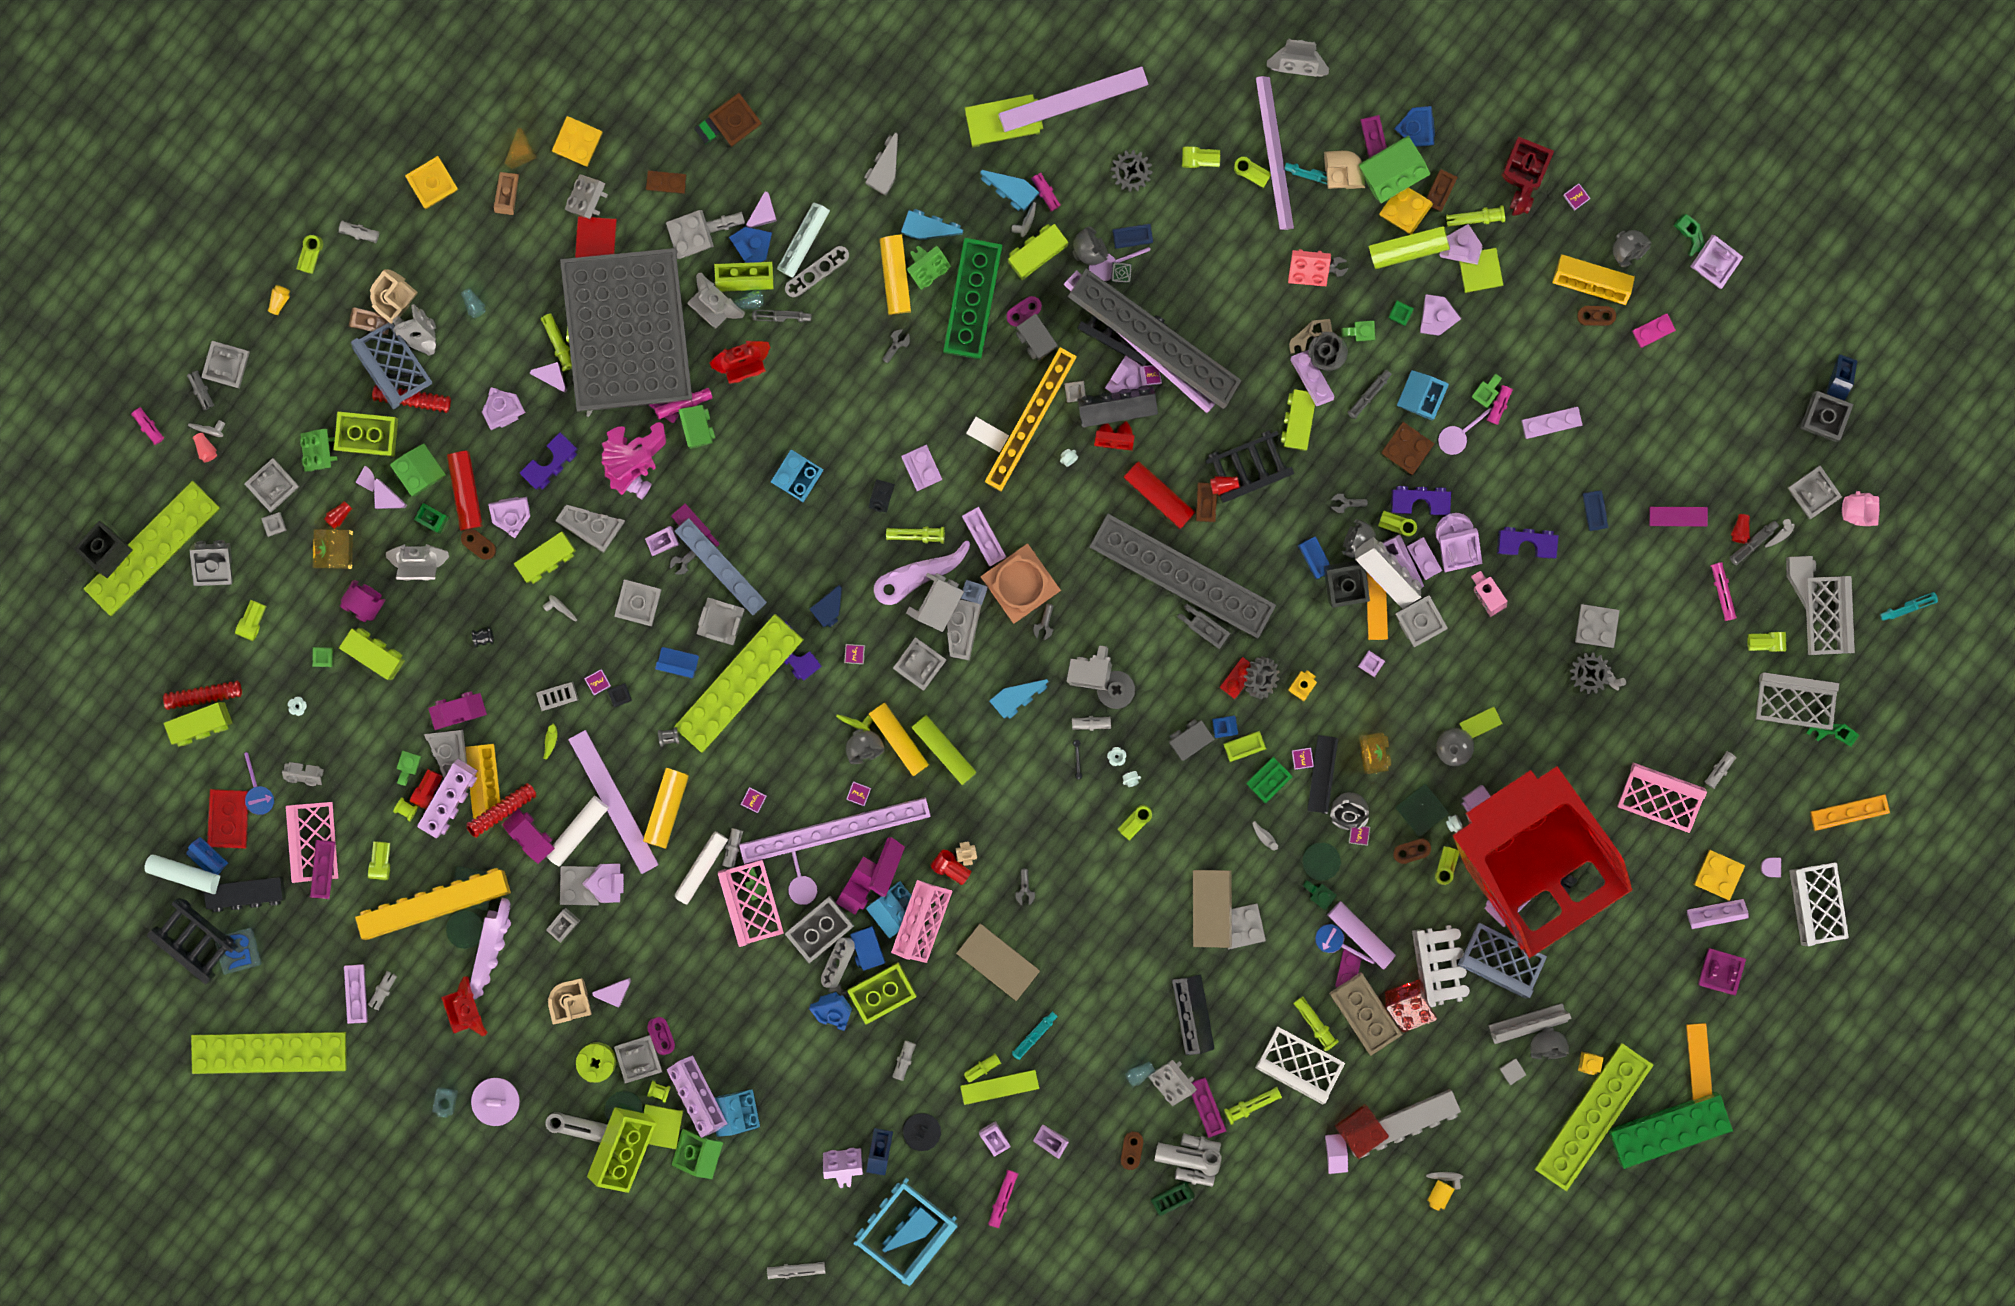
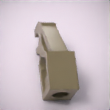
(1301, 338)

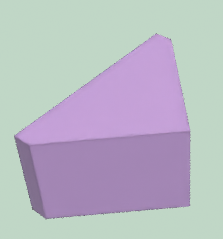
(763, 212)
(552, 375)
(385, 497)
(662, 541)
(613, 993)
(994, 1138)
(1051, 1141)
(1336, 1154)

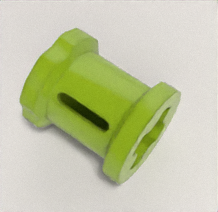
(405, 809)
(658, 1091)

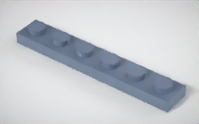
(720, 566)

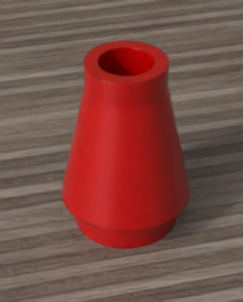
(1223, 484)
(337, 515)
(1741, 530)

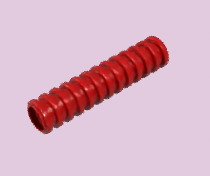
(418, 399)
(202, 695)
(501, 810)

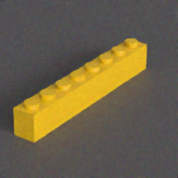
(1030, 419)
(432, 905)

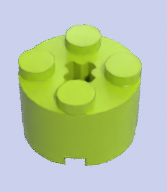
(592, 1072)

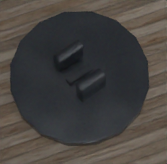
(922, 1132)

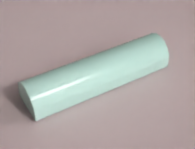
(803, 239)
(182, 873)

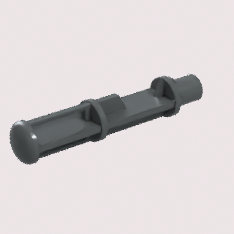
(782, 315)
(1369, 394)
(1753, 543)

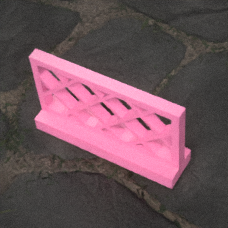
(1671, 784)
(294, 838)
(735, 910)
(916, 915)

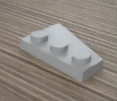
(591, 527)
(962, 629)
(447, 748)

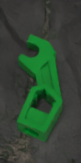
(1696, 236)
(1849, 739)

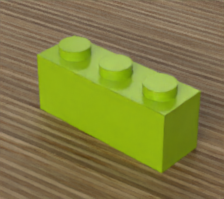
(744, 276)
(1298, 420)
(545, 558)

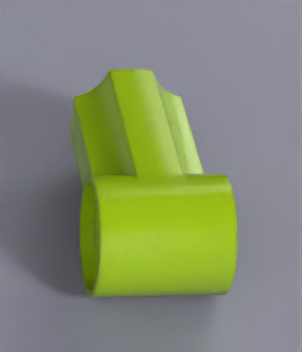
(1194, 157)
(1253, 173)
(309, 256)
(1395, 523)
(249, 625)
(1773, 641)
(1134, 822)
(1447, 863)
(379, 865)

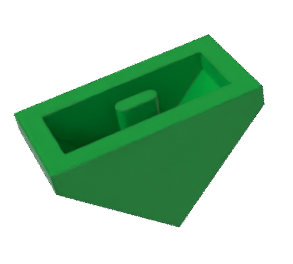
(431, 518)

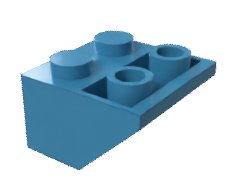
(1422, 395)
(797, 475)
(890, 909)
(739, 1112)

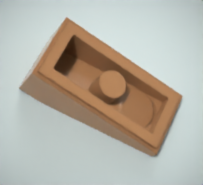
(506, 193)
(366, 320)

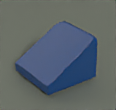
(1225, 726)

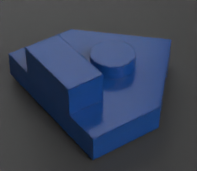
(1418, 126)
(752, 244)
(832, 1010)

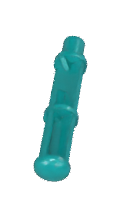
(1315, 175)
(1910, 606)
(1030, 1039)

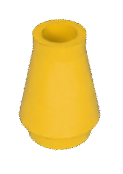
(278, 299)

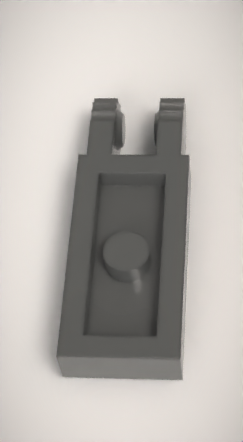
(1205, 627)

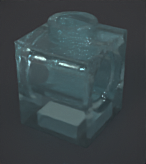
(451, 1096)

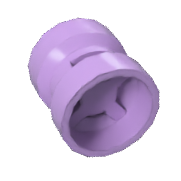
(639, 487)

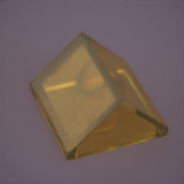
(520, 150)

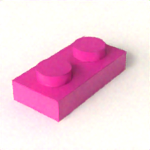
(1653, 330)

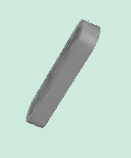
(819, 275)

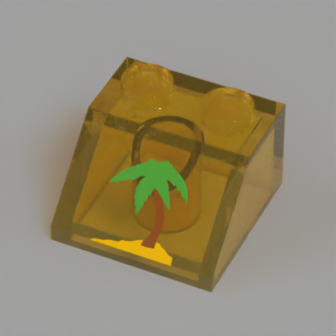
(332, 549)
(1374, 752)

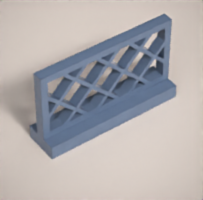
(375, 368)
(1494, 975)

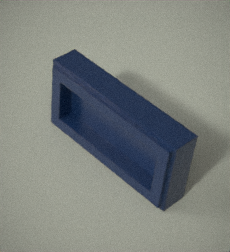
(1132, 236)
(1595, 510)

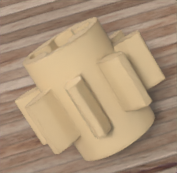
(966, 853)

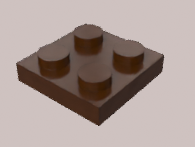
(735, 119)
(1407, 448)

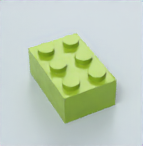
(1037, 251)
(366, 434)
(372, 653)
(198, 724)
(882, 993)

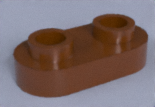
(1596, 315)
(478, 543)
(1411, 851)
(1131, 1150)

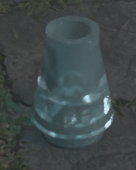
(752, 300)
(473, 304)
(1138, 1074)

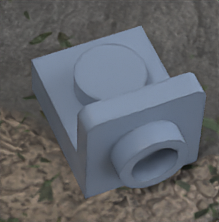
(974, 592)

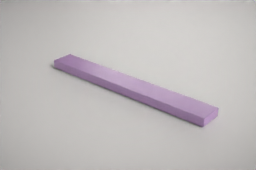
(1073, 99)
(1274, 153)
(612, 798)

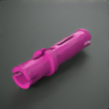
(673, 407)
(1717, 569)
(1003, 1198)

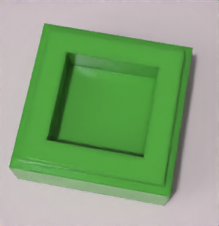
(322, 657)

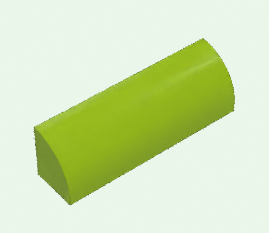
(1409, 247)
(944, 749)

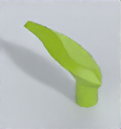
(857, 724)
(550, 740)

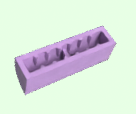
(1361, 935)

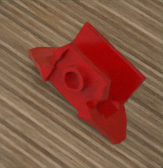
(728, 360)
(463, 1010)

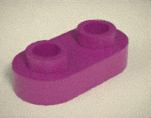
(1023, 311)
(661, 1035)

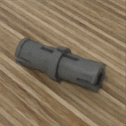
(200, 390)

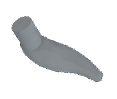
(1026, 223)
(210, 430)
(1782, 534)
(554, 602)
(1614, 683)
(1265, 836)
(1447, 1176)

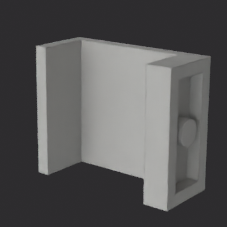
(938, 603)

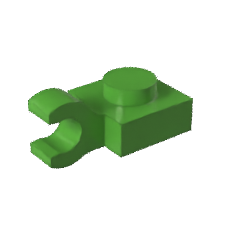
(1362, 331)
(1485, 392)
(407, 764)
(760, 889)

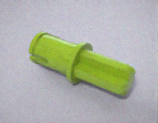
(982, 1068)

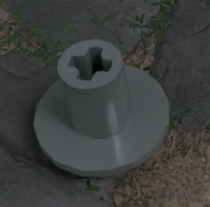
(1119, 691)

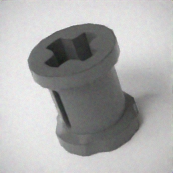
(668, 736)

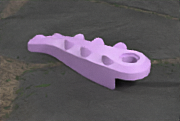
(914, 575)
(490, 944)

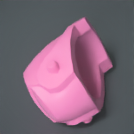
(1861, 509)

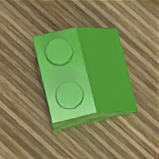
(696, 426)
(417, 470)
(697, 1154)

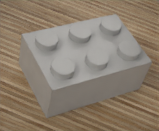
(819, 929)

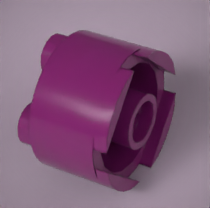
(362, 601)

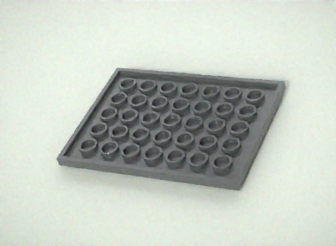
(626, 329)

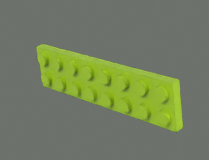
(154, 547)
(738, 683)
(269, 1052)
(1593, 1117)

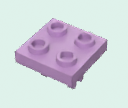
(1716, 261)
(1460, 550)
(842, 1165)

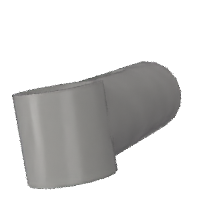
(596, 1133)
(1189, 1158)

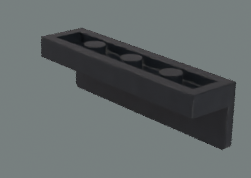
(1322, 774)
(1193, 1015)

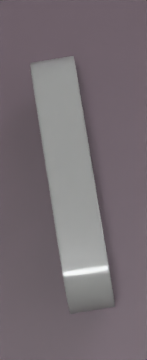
(843, 950)

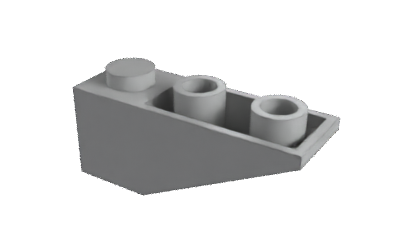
(884, 172)
(1797, 570)

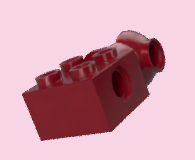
(1525, 170)

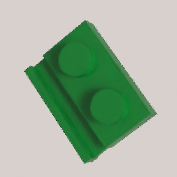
(1269, 780)

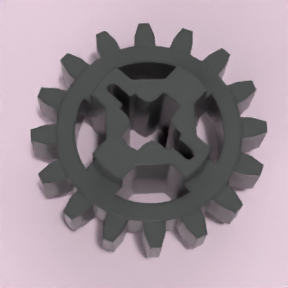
(1139, 174)
(1601, 665)
(1261, 677)

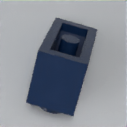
(1842, 377)
(828, 608)
(879, 1151)

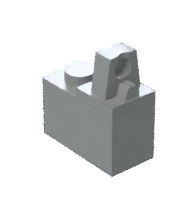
(1091, 673)

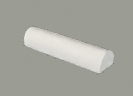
(577, 830)
(700, 867)

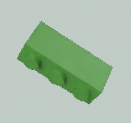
(1394, 169)

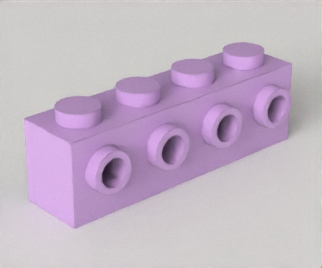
(447, 798)
(697, 1096)

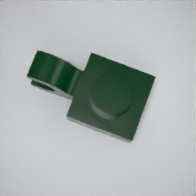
(1321, 896)

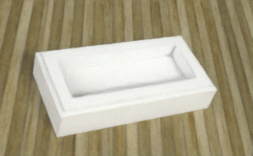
(987, 434)

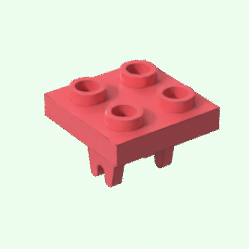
(1309, 268)

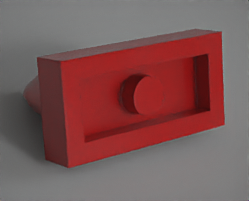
(1121, 440)
(1235, 680)

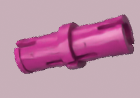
(1045, 192)
(1499, 404)
(147, 426)

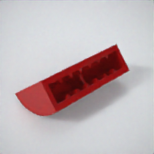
(464, 490)
(1159, 494)

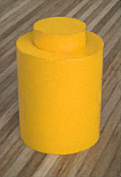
(1440, 1195)

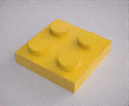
(577, 141)
(431, 182)
(1406, 210)
(1719, 875)

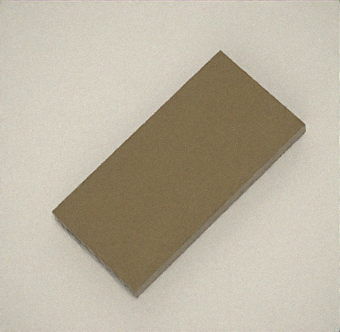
(1212, 908)
(998, 962)
(1365, 1013)

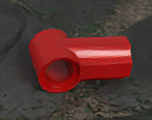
(425, 792)
(946, 864)

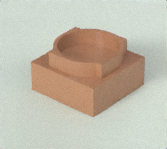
(1020, 583)

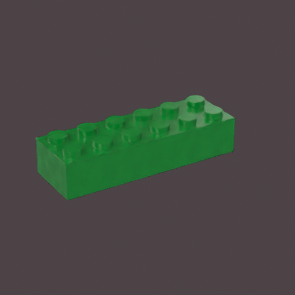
(972, 298)
(1670, 1130)

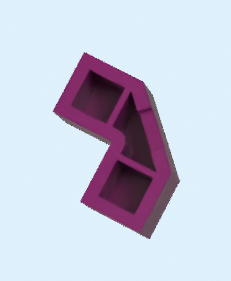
(457, 711)
(522, 830)
(857, 888)

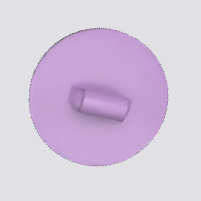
(495, 1101)

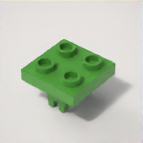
(927, 266)
(316, 450)

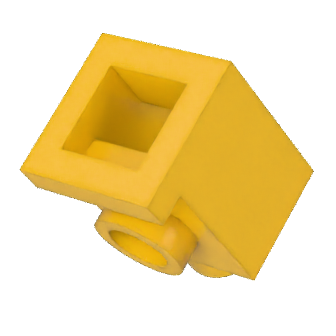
(1297, 690)
(1590, 1063)

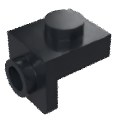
(881, 496)

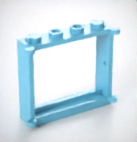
(930, 1249)

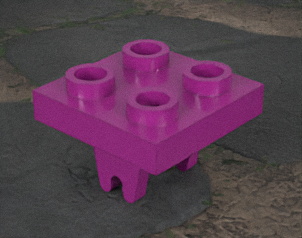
(1721, 971)

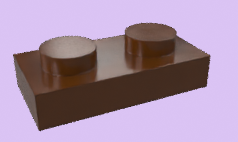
(666, 182)
(1441, 189)
(1206, 503)

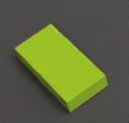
(1481, 722)
(1244, 746)

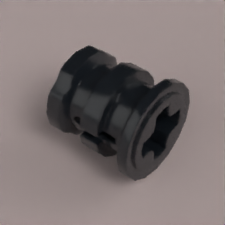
(482, 636)

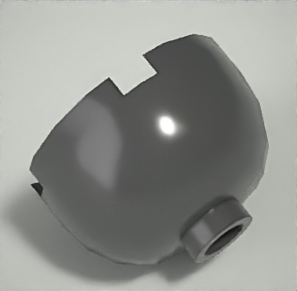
(1630, 246)
(1089, 248)
(1328, 351)
(1357, 536)
(863, 745)
(1455, 747)
(1349, 811)
(1549, 1044)

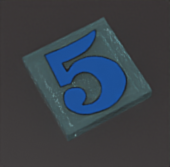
(244, 956)

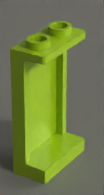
(986, 125)

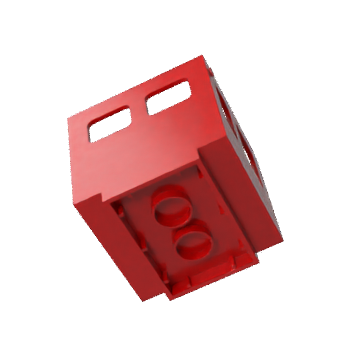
(1530, 841)

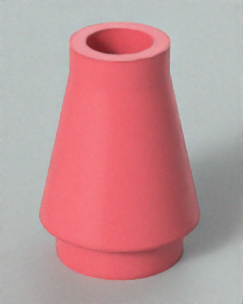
(204, 448)

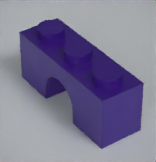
(562, 451)
(1403, 499)
(1544, 543)
(804, 665)

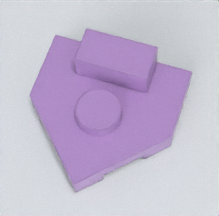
(1463, 246)
(1437, 315)
(1126, 376)
(501, 408)
(510, 514)
(606, 883)

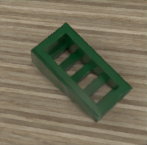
(1183, 1200)

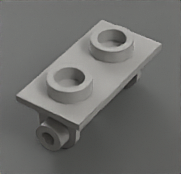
(294, 773)

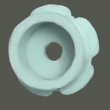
(1068, 457)
(297, 701)
(1116, 751)
(1131, 779)
(1454, 823)

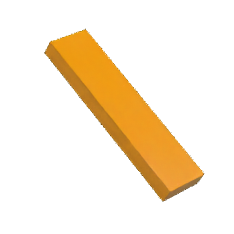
(1376, 610)
(1849, 812)
(1699, 1060)

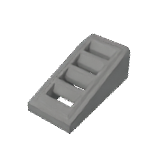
(572, 691)

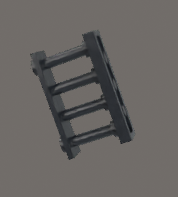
(1106, 338)
(1264, 478)
(175, 947)

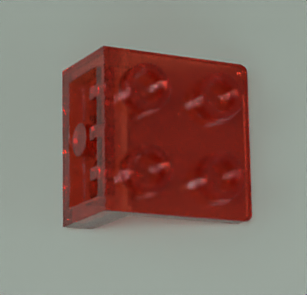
(1409, 1006)
(1361, 1131)

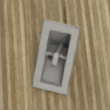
(563, 925)

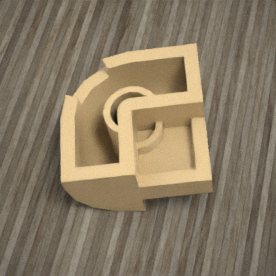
(1343, 170)
(391, 295)
(569, 1001)

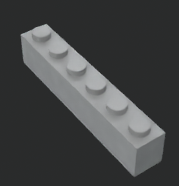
(1418, 1116)

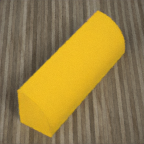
(895, 274)
(1593, 279)
(899, 739)
(486, 788)
(665, 808)

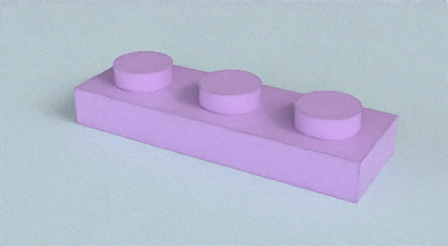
(1312, 378)
(1551, 422)
(984, 536)
(1717, 913)
(355, 993)

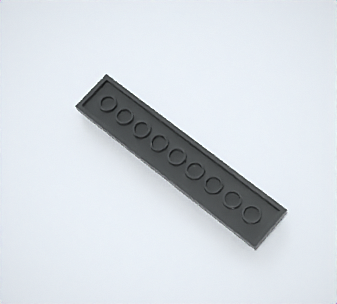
(1154, 338)
(1182, 576)

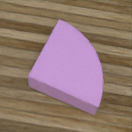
(366, 479)

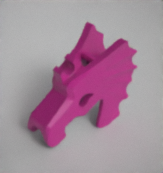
(626, 462)

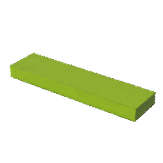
(999, 1087)

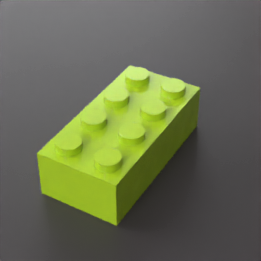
(621, 1150)

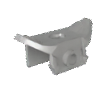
(1298, 58)
(712, 303)
(420, 323)
(416, 561)

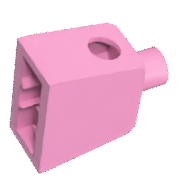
(1492, 601)

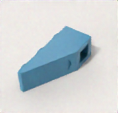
(1015, 189)
(923, 227)
(1012, 697)
(915, 1228)

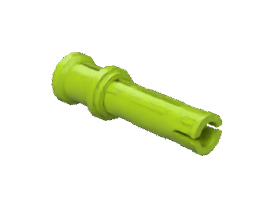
(1485, 216)
(562, 351)
(926, 534)
(1321, 1032)
(1274, 1094)

